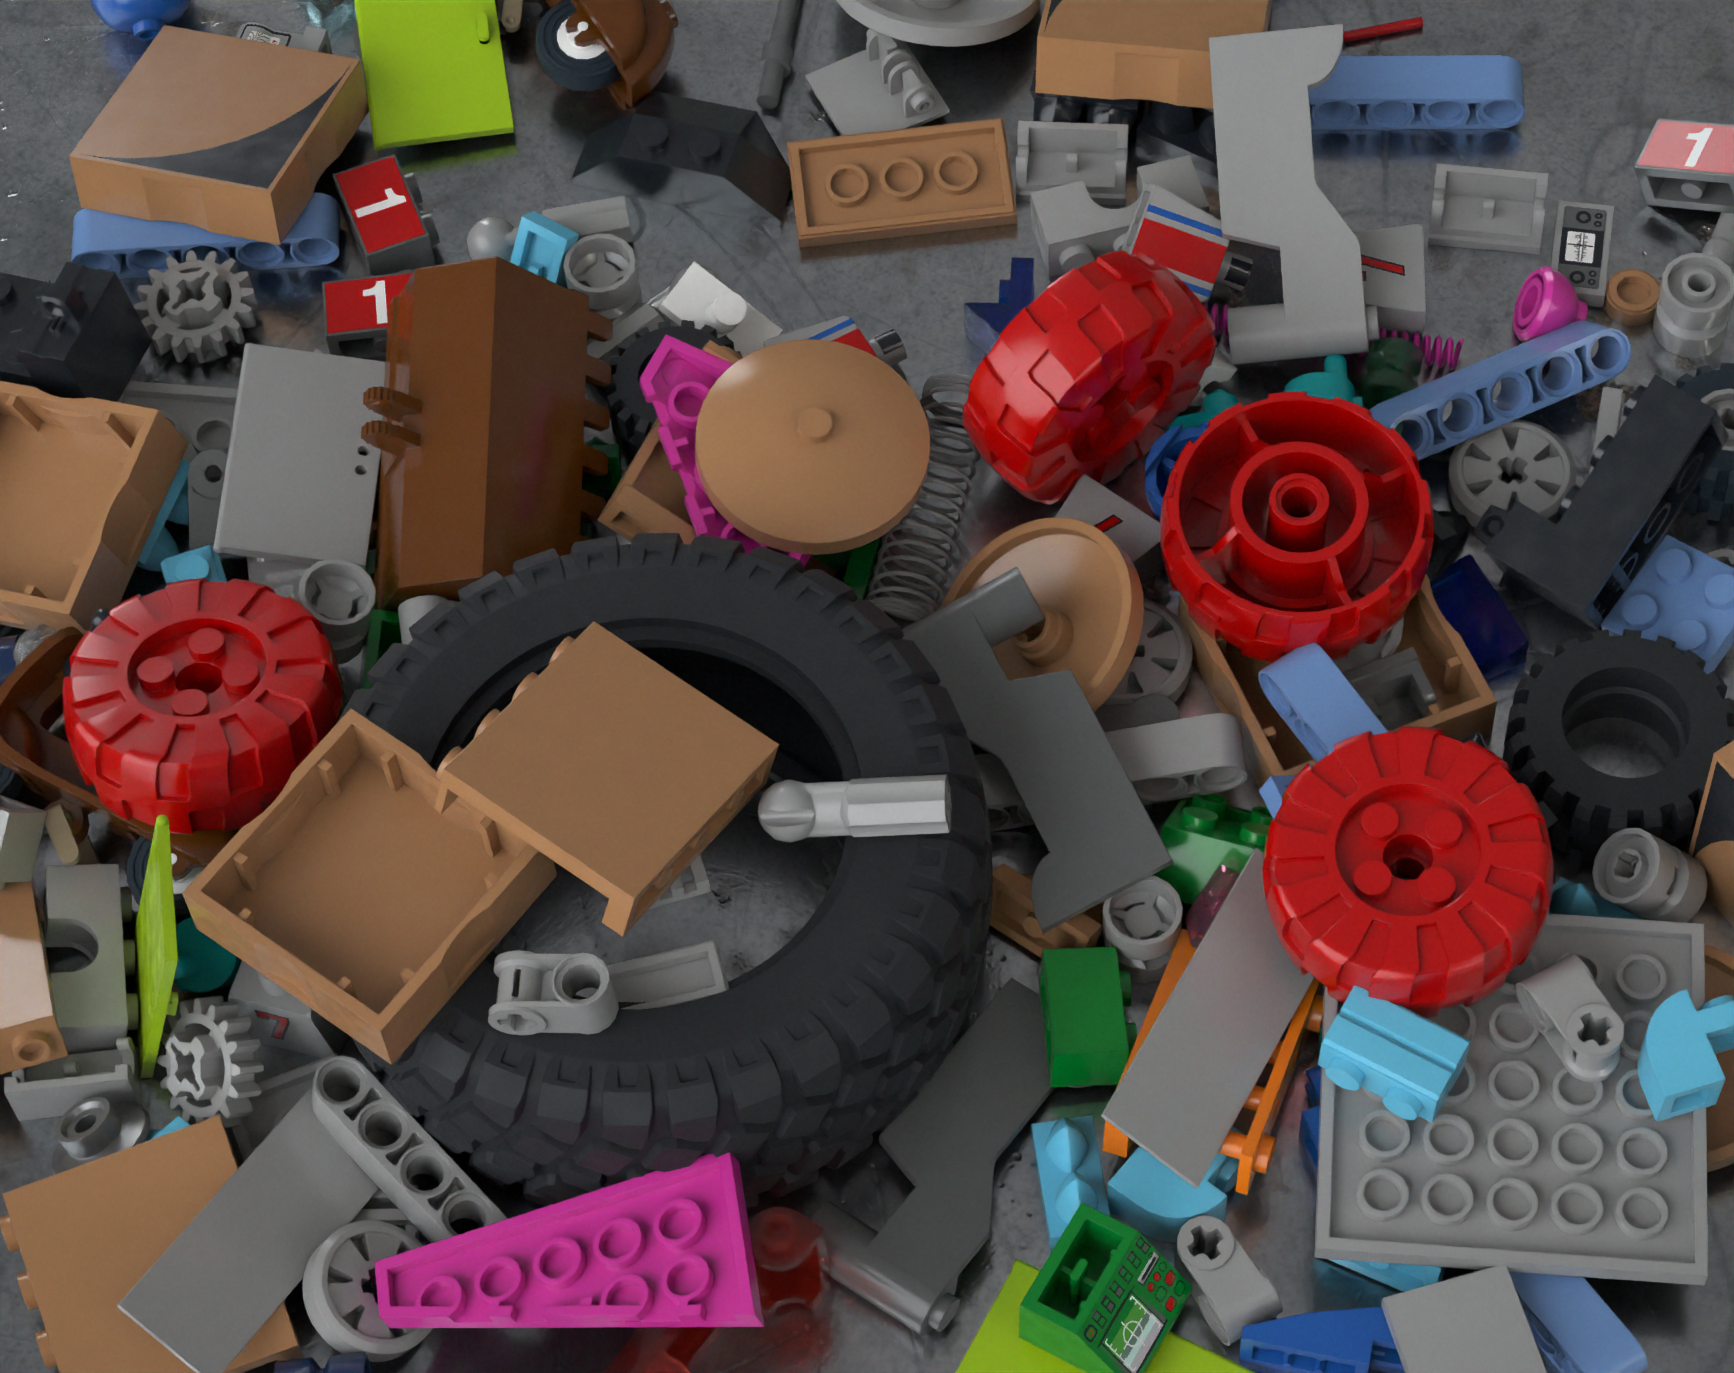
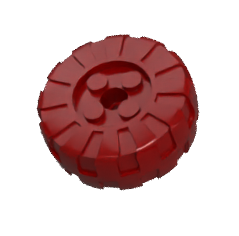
(1089, 375)
(1296, 526)
(200, 702)
(1422, 813)

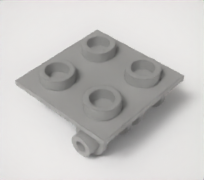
(877, 89)

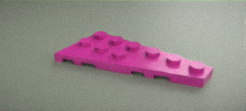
(620, 1256)

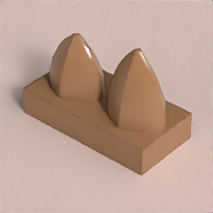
(1015, 916)

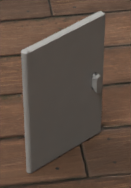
(295, 461)

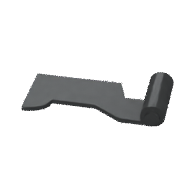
(1050, 748)
(949, 1154)

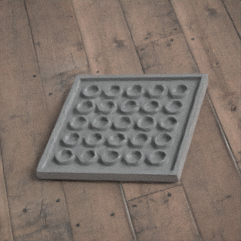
(1522, 1153)

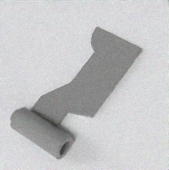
(1274, 200)

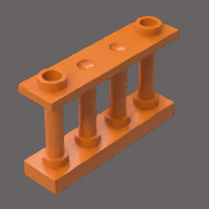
(1258, 1147)

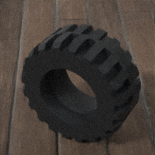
(1627, 681)

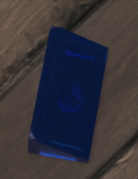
(1480, 617)

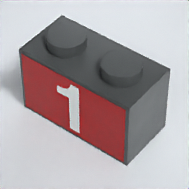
(1688, 166)
(384, 216)
(359, 313)

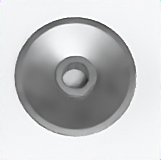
(97, 1130)

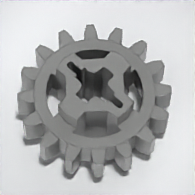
(197, 306)
(210, 1061)

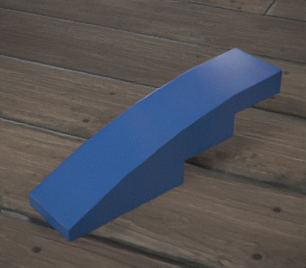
(1322, 1342)

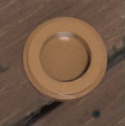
(1631, 297)

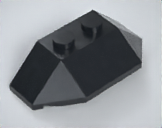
(689, 158)

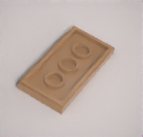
(901, 182)

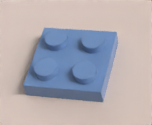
(1682, 599)

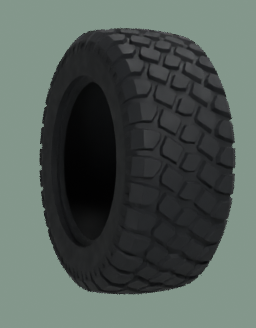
(823, 1032)

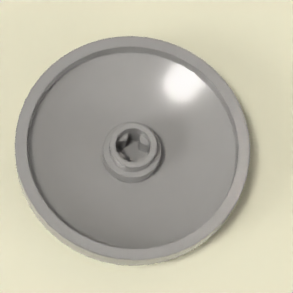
(943, 21)

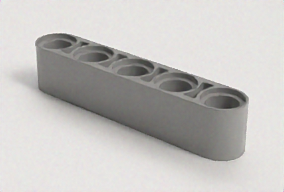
(1160, 759)
(394, 1164)

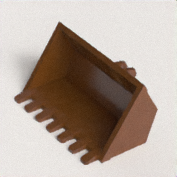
(482, 426)

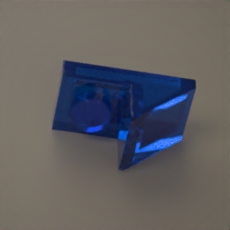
(987, 320)

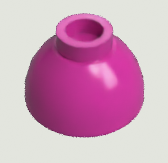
(1546, 304)

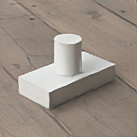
(708, 301)

